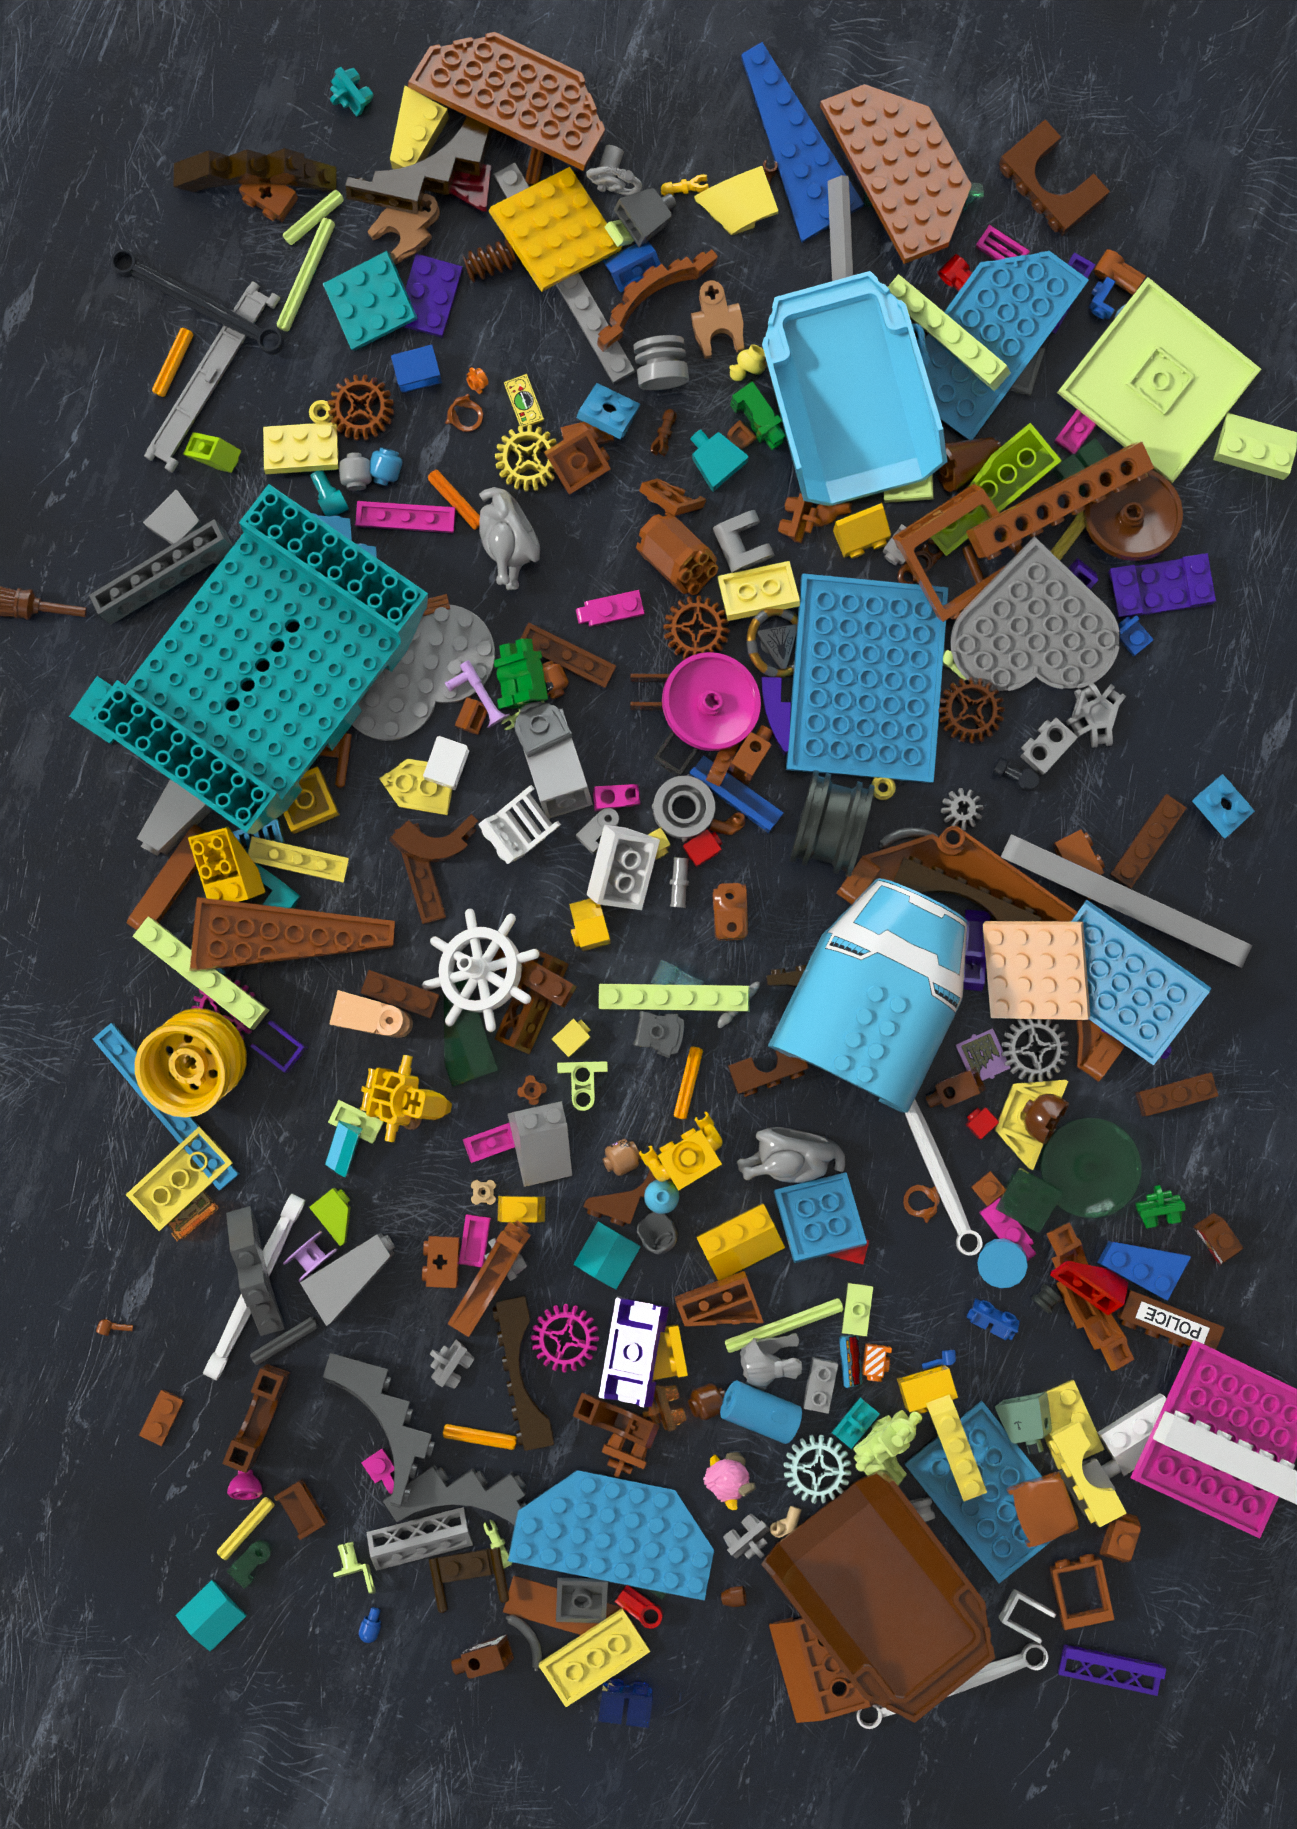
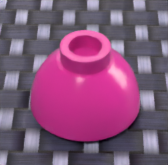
(244, 1486)

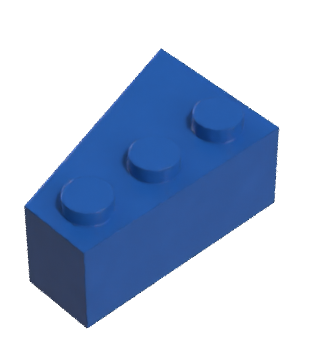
(1146, 1267)

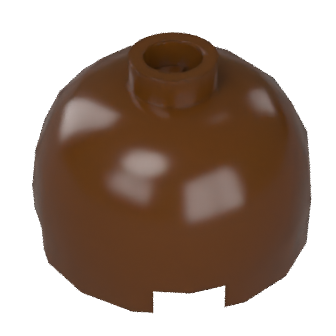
(1043, 1116)

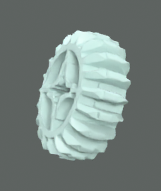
(829, 1470)

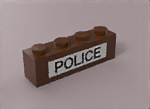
(1168, 1321)

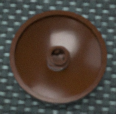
(1136, 520)

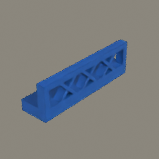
(739, 797)

